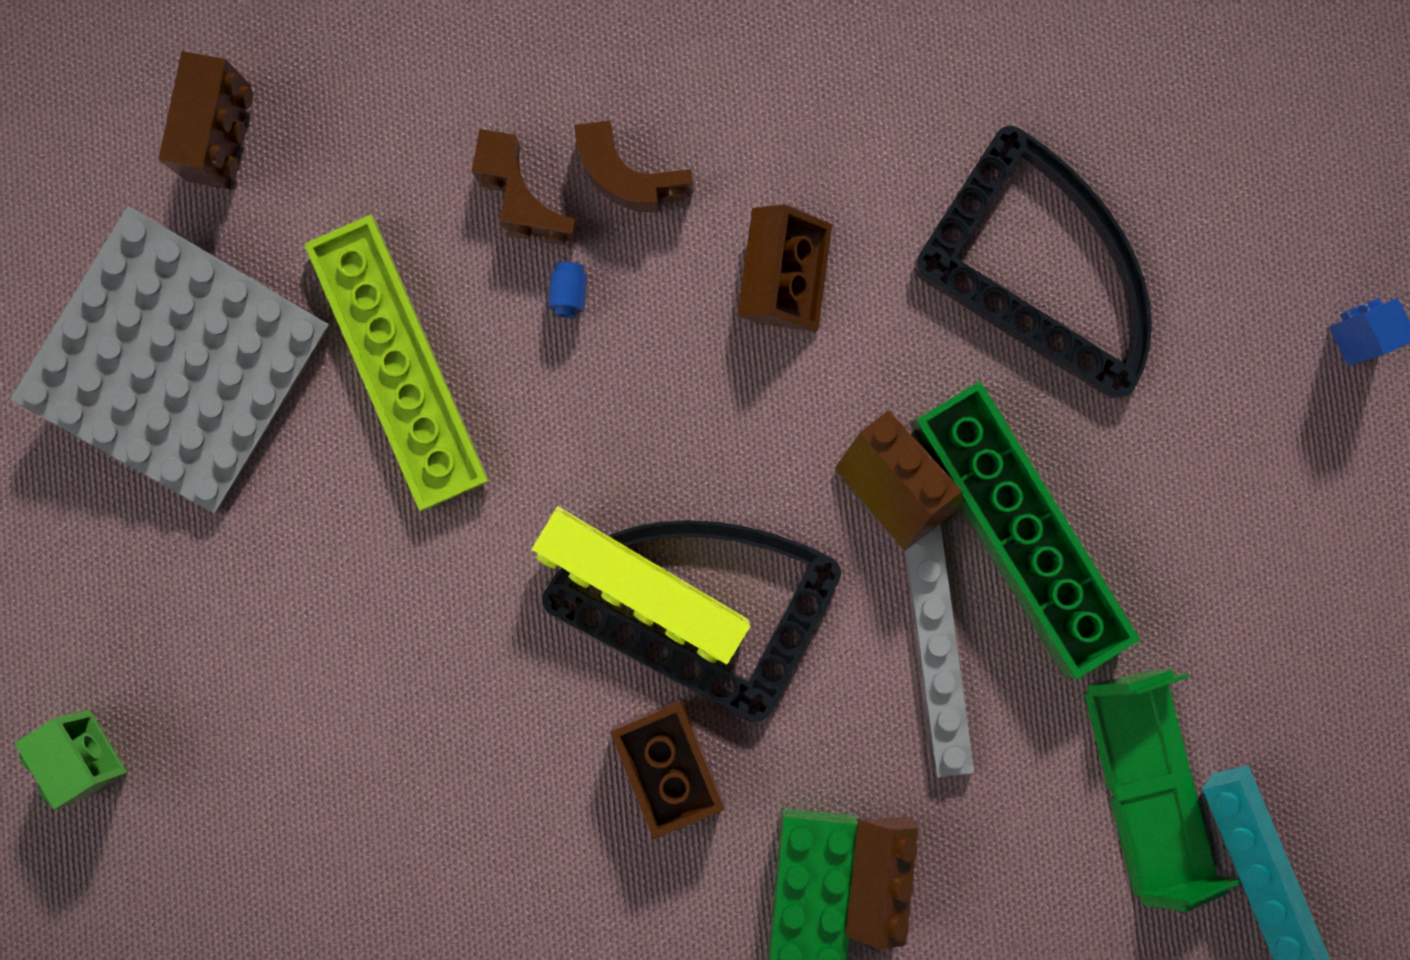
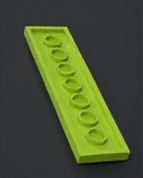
(396, 363)

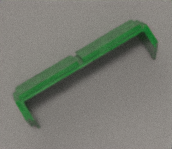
(1153, 791)

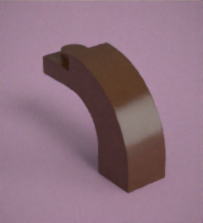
(618, 181)

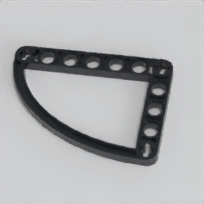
(1106, 227)
(676, 652)

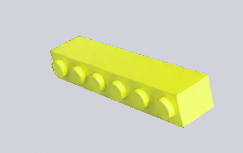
(641, 586)

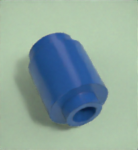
(567, 289)

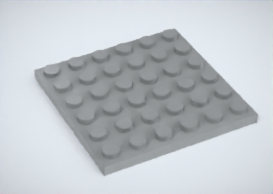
(170, 360)

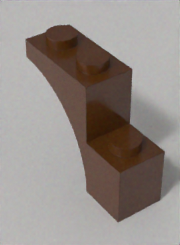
(498, 165)

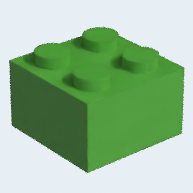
(69, 758)

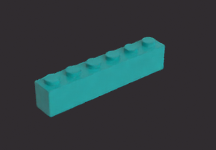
(1263, 866)

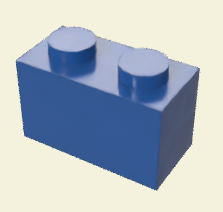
(1371, 330)

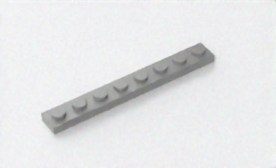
(939, 656)

